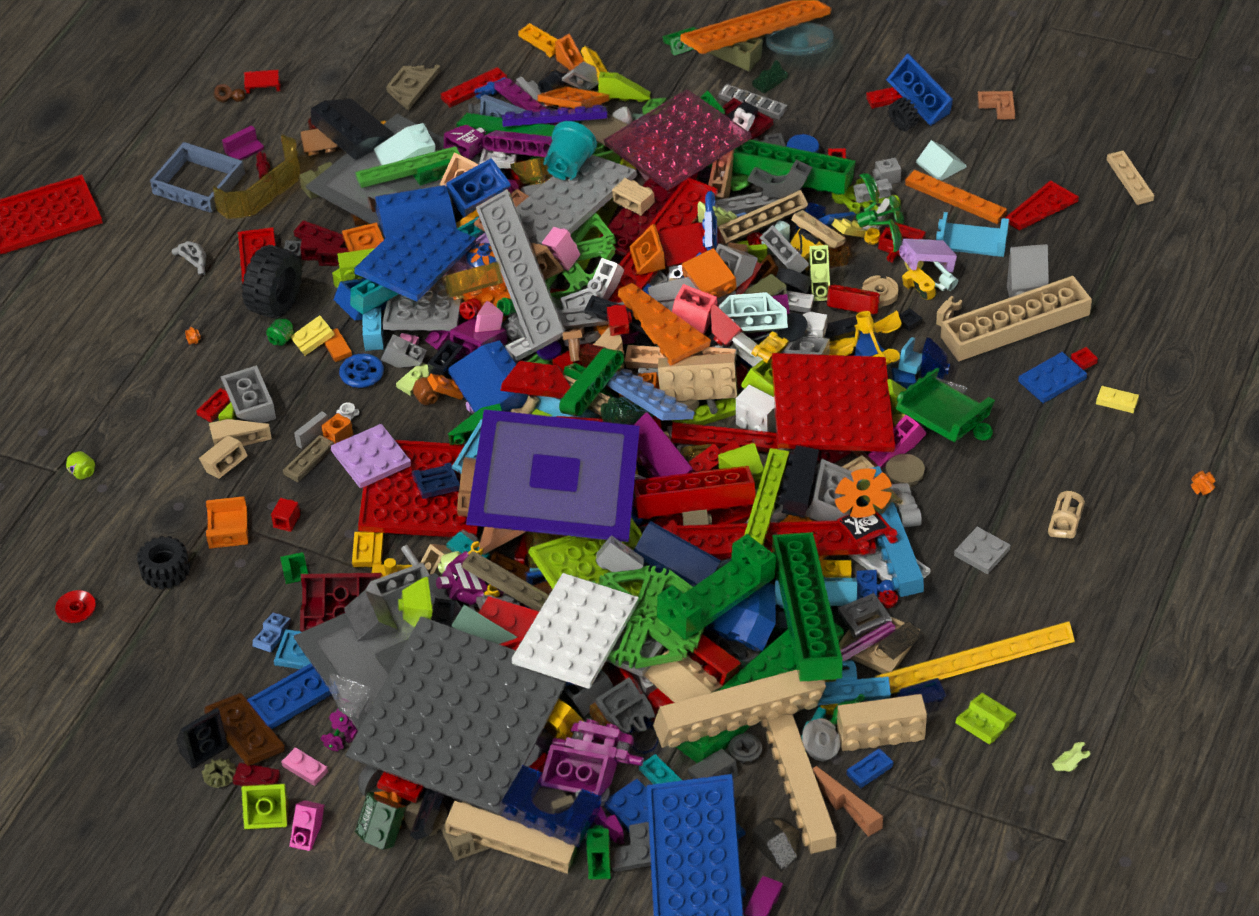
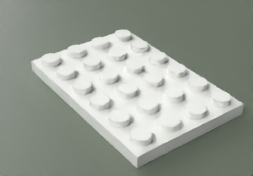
(575, 630)

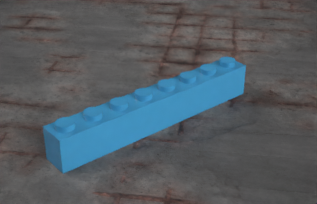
(899, 555)

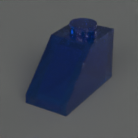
(933, 358)

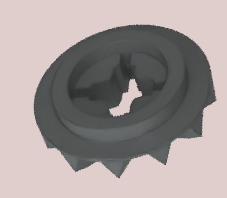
(750, 742)

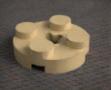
(887, 285)

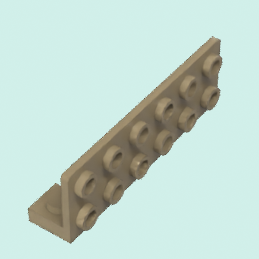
(546, 800)

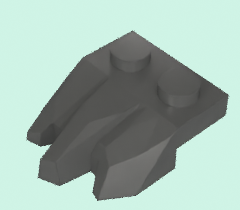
(625, 706)

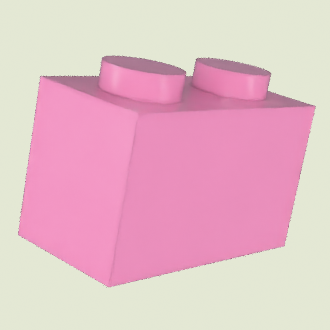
(562, 247)

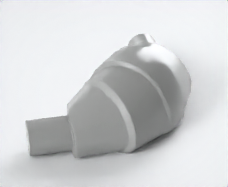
(192, 253)

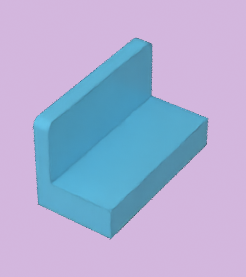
(910, 360)

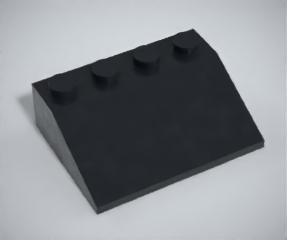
(349, 126)

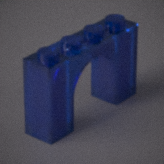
(566, 826)

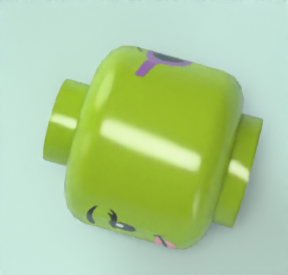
(80, 465)

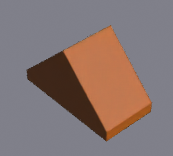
(567, 52)

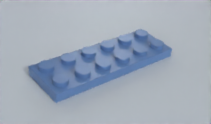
(648, 396)

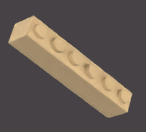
(761, 218)
(509, 837)

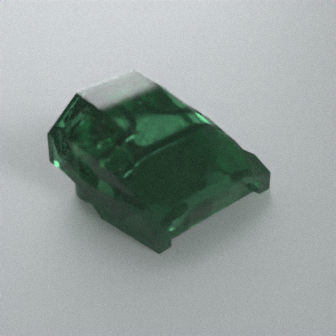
(621, 411)

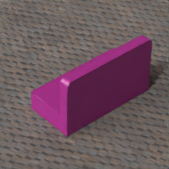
(242, 144)

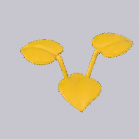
(866, 325)

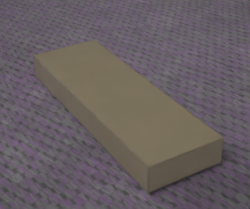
(308, 458)

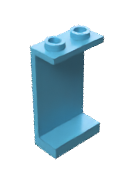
(973, 238)

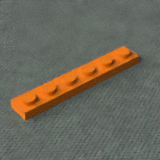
(956, 196)

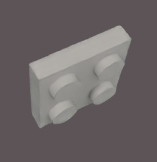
(982, 550)

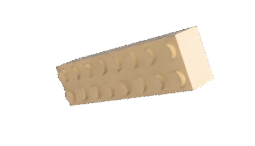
(1015, 318)
(735, 707)

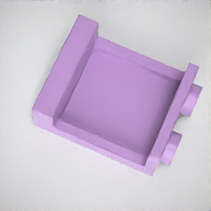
(927, 250)

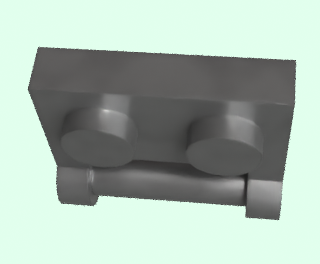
(861, 610)

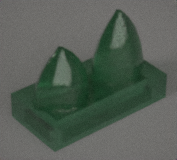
(770, 78)

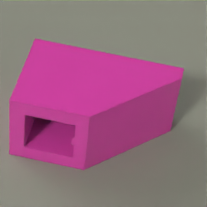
(306, 824)

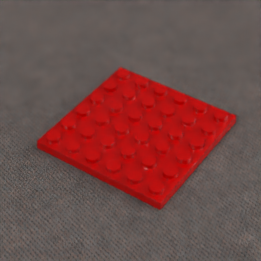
(832, 402)
(397, 505)

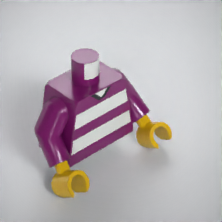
(461, 583)

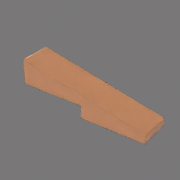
(839, 797)

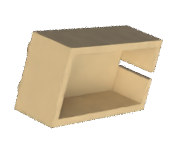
(699, 377)
(881, 722)

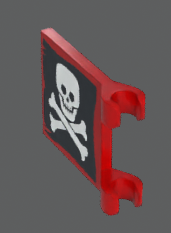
(866, 528)

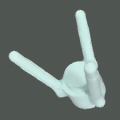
(946, 280)

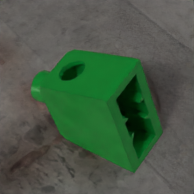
(598, 843)

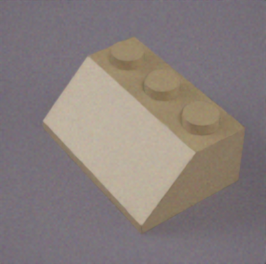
(682, 679)

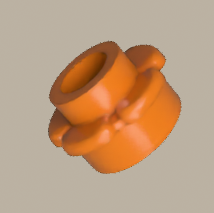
(192, 335)

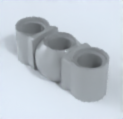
(907, 510)

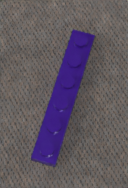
(560, 115)

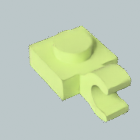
(1069, 759)

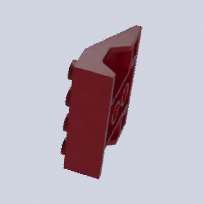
(328, 594)

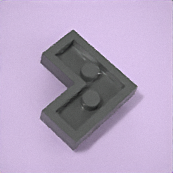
(633, 855)

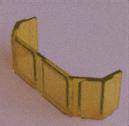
(260, 194)

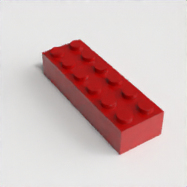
(694, 492)

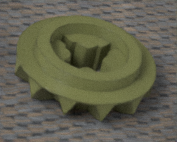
(216, 780)

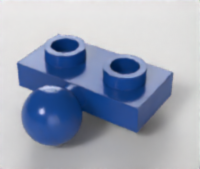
(868, 584)

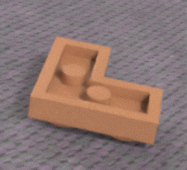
(1000, 100)

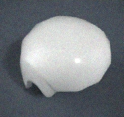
(624, 115)

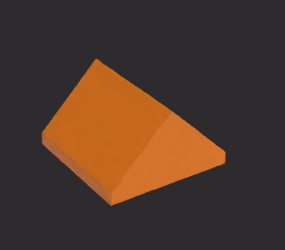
(648, 252)

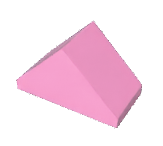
(488, 318)

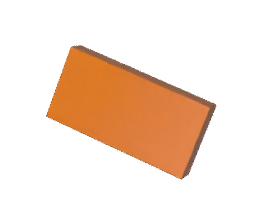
(338, 347)

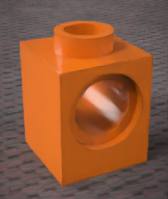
(337, 428)

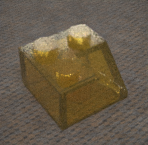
(532, 171)

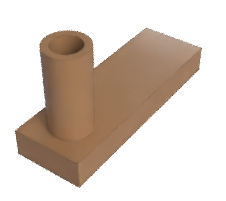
(573, 340)

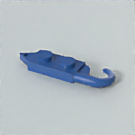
(710, 223)

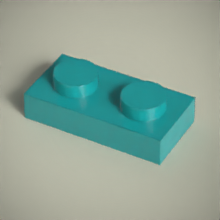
(657, 771)

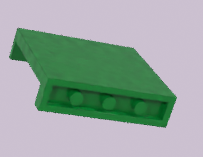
(942, 407)

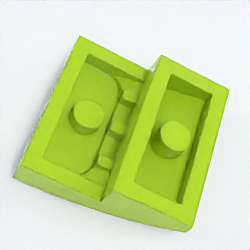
(985, 718)

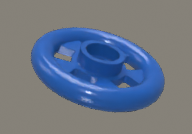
(361, 370)

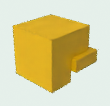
(562, 721)

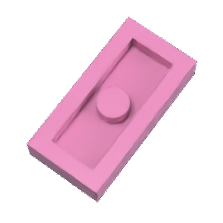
(304, 766)

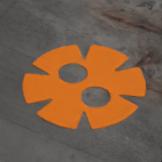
(874, 492)

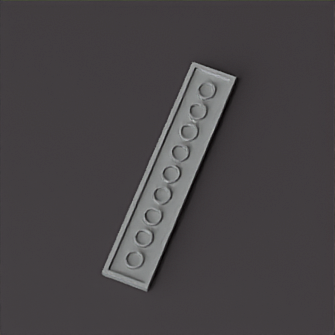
(520, 271)

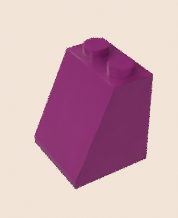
(467, 337)

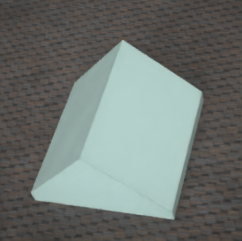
(939, 161)

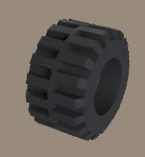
(159, 551)

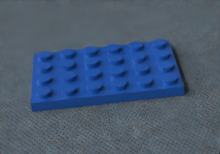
(415, 256)

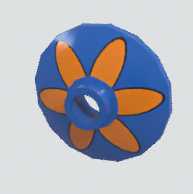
(480, 255)

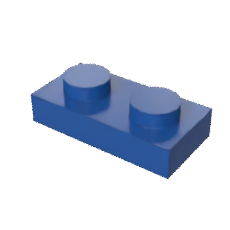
(869, 768)

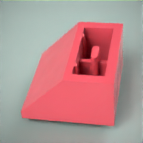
(694, 307)

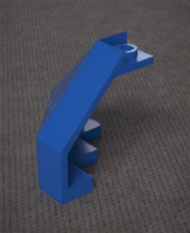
(749, 620)

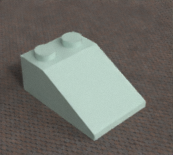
(405, 144)

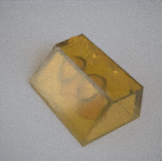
(472, 280)

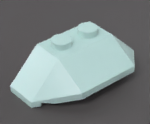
(755, 312)

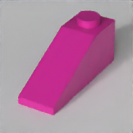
(906, 436)

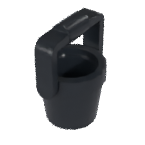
(552, 81)

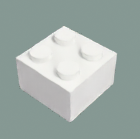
(755, 410)

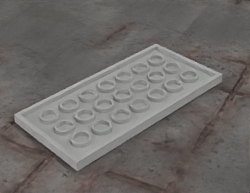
(572, 201)

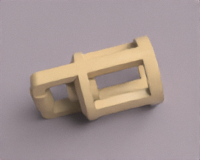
(1065, 519)

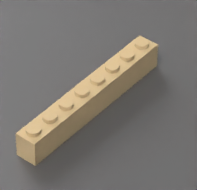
(800, 783)

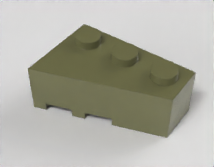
(741, 54)

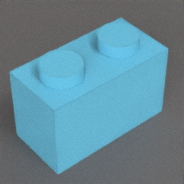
(373, 330)

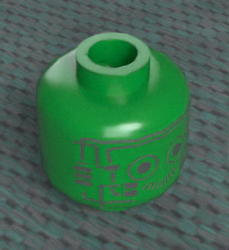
(280, 332)

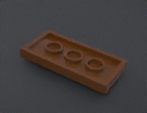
(246, 730)

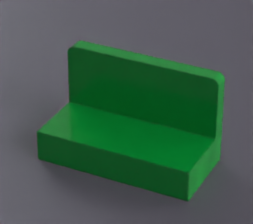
(431, 172)

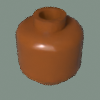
(424, 392)

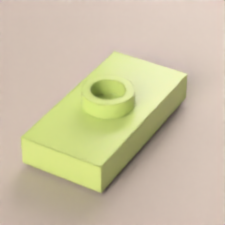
(407, 382)

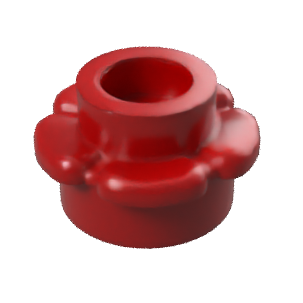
(888, 600)

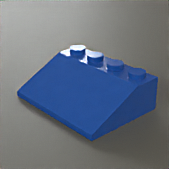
(396, 207)
(481, 377)

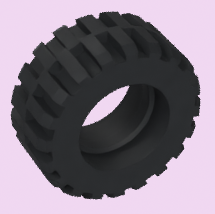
(272, 281)

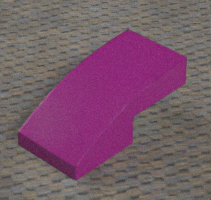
(611, 823)
(764, 897)

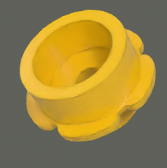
(872, 236)

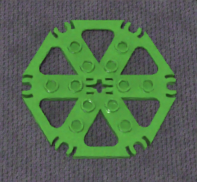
(588, 249)
(638, 627)

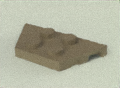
(411, 83)

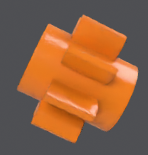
(1203, 483)

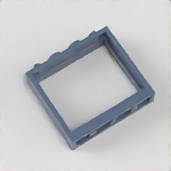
(203, 157)

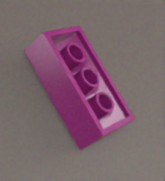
(657, 451)

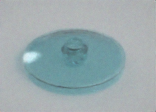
(800, 39)

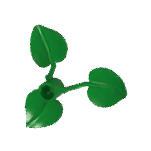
(870, 216)

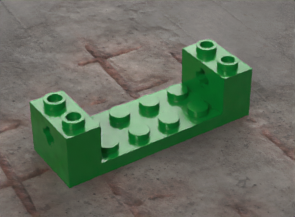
(719, 590)

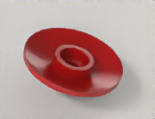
(75, 606)

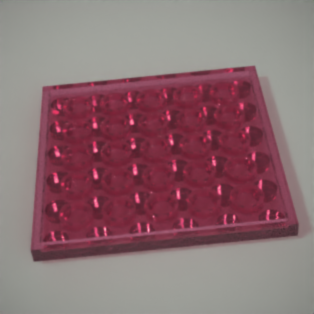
(677, 139)

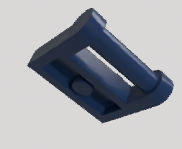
(436, 481)

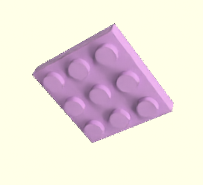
(370, 455)

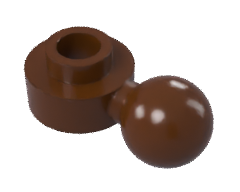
(238, 94)

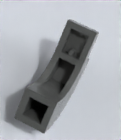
(781, 185)

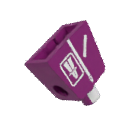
(465, 139)

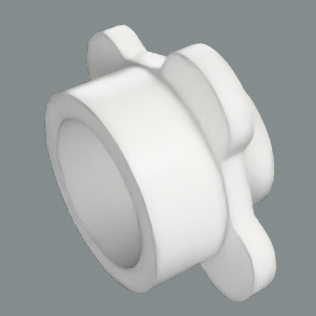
(348, 410)

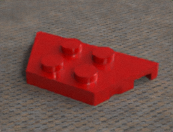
(536, 380)

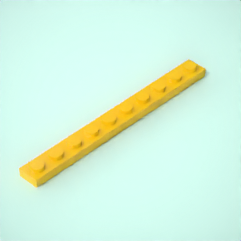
(980, 656)

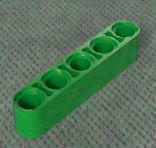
(591, 382)

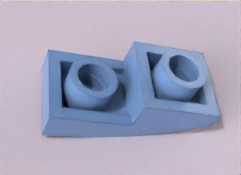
(272, 632)

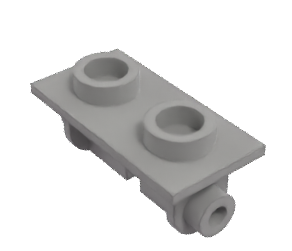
(862, 193)

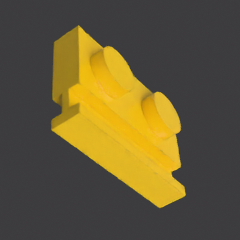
(367, 549)

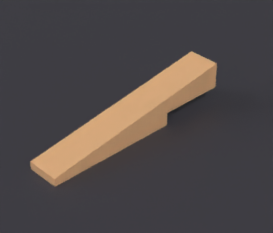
(648, 356)

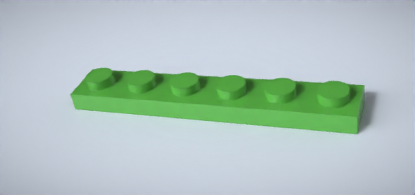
(401, 168)

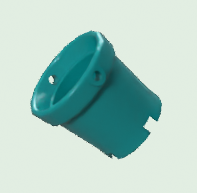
(569, 149)

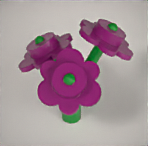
(342, 724)

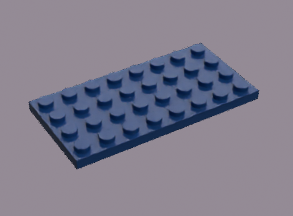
(694, 848)

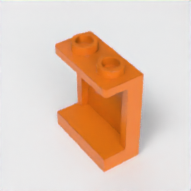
(710, 274)
(227, 522)

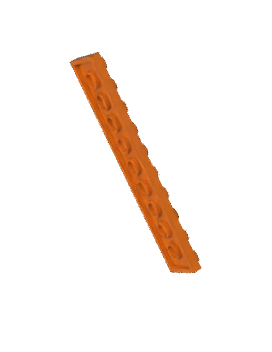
(754, 25)

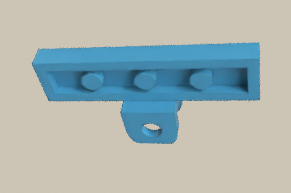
(850, 687)

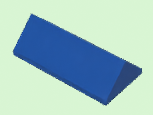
(918, 86)

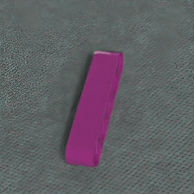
(517, 143)

